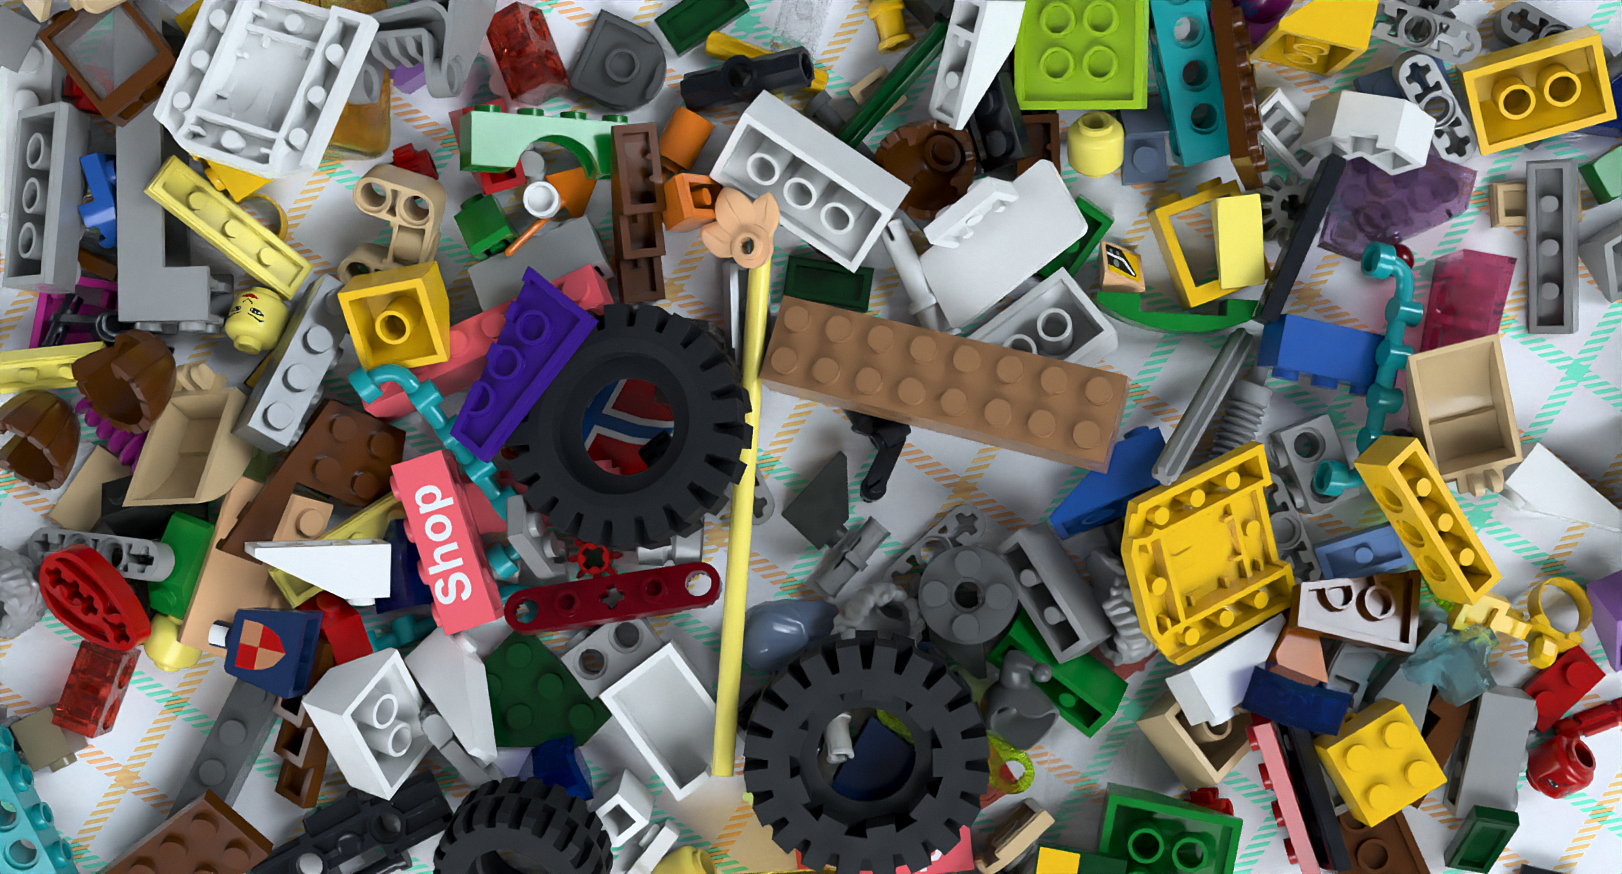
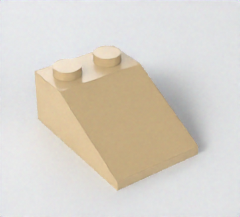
(1198, 752)

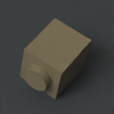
(45, 742)

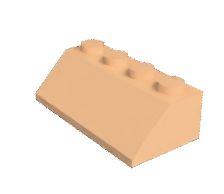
(236, 583)

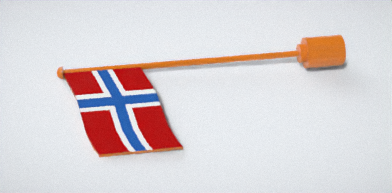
(625, 412)

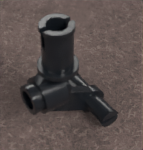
(102, 327)
(889, 440)

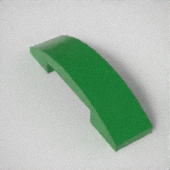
(1126, 308)

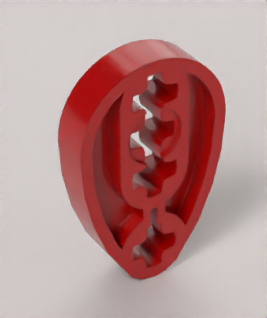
(93, 598)

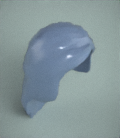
(782, 628)

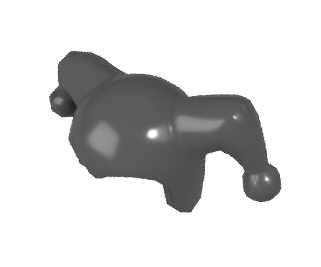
(1016, 706)

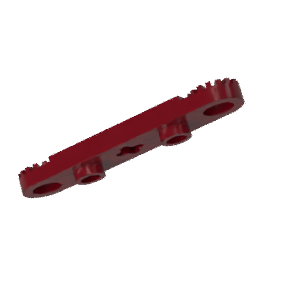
(582, 605)

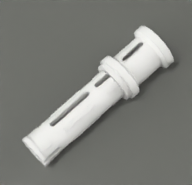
(908, 266)

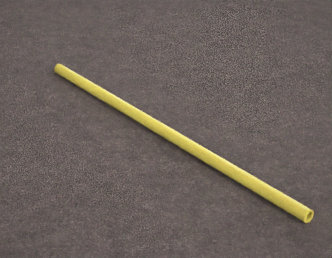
(740, 528)

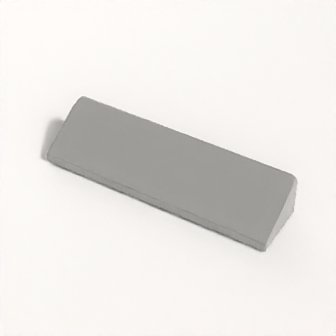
(1552, 246)

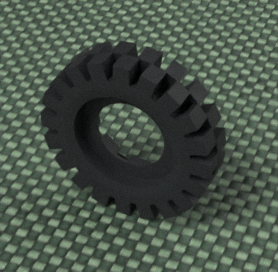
(689, 476)
(849, 832)

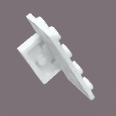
(998, 239)

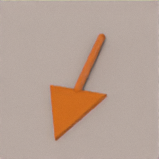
(574, 194)

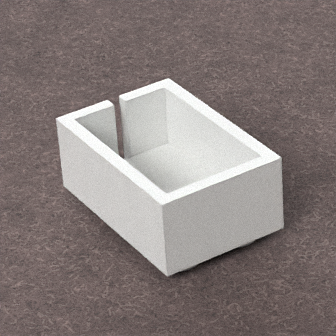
(669, 717)

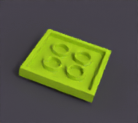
(1082, 55)

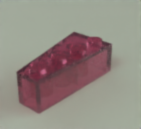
(1466, 298)

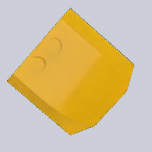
(1205, 555)

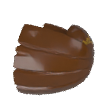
(930, 160)
(128, 380)
(43, 440)

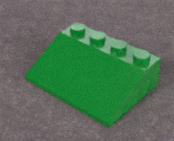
(1166, 833)

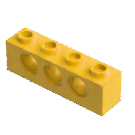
(1427, 519)

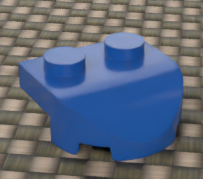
(102, 212)

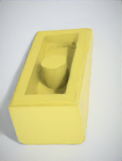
(1238, 240)

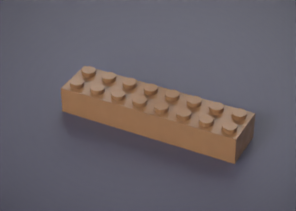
(946, 383)

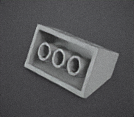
(45, 198)

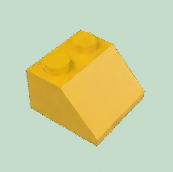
(398, 316)

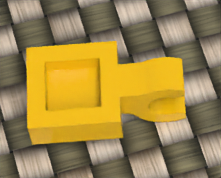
(1492, 611)

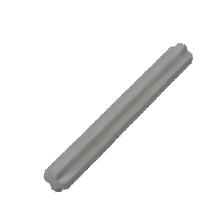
(1202, 407)

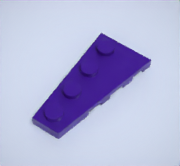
(530, 352)

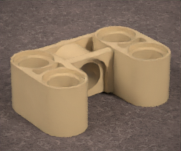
(414, 229)

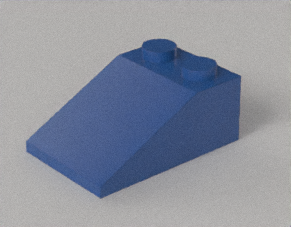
(1105, 497)

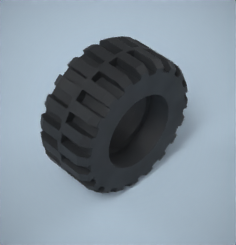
(526, 820)

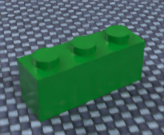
(1079, 688)

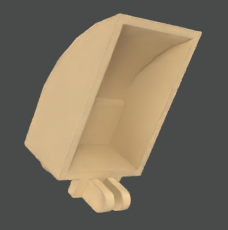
(1464, 413)
(191, 446)

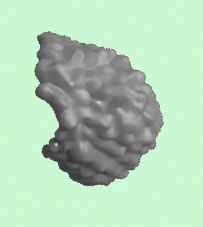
(19, 594)
(1115, 599)
(881, 608)

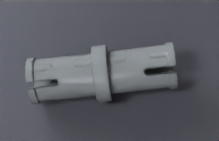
(852, 557)

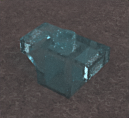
(1455, 664)

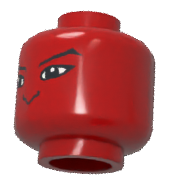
(1560, 766)

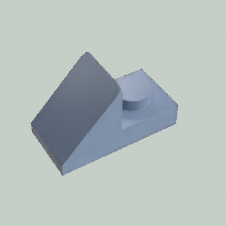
(1144, 143)

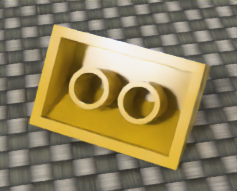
(1319, 36)
(1537, 89)

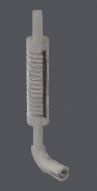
(1244, 412)

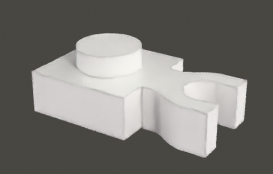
(655, 844)

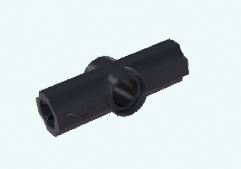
(724, 83)

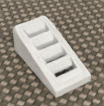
(1274, 97)

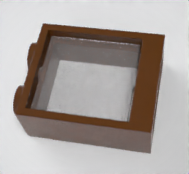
(112, 57)

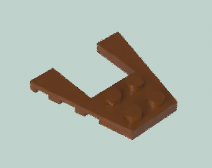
(337, 455)

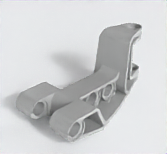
(432, 32)

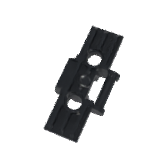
(356, 826)

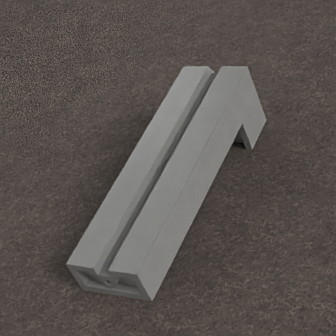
(153, 246)

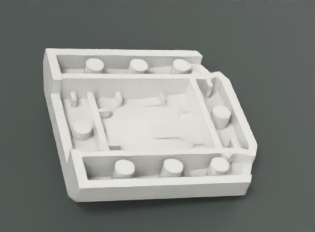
(264, 83)

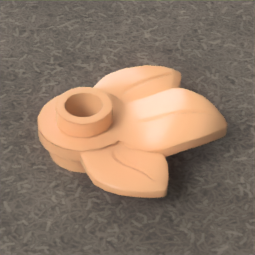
(737, 223)

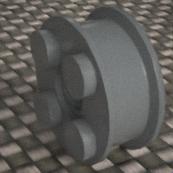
(939, 594)

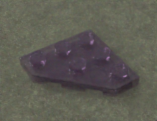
(1393, 208)

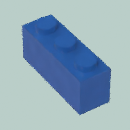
(1321, 352)

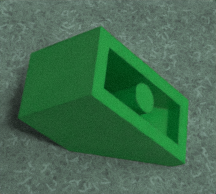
(485, 226)
(189, 541)

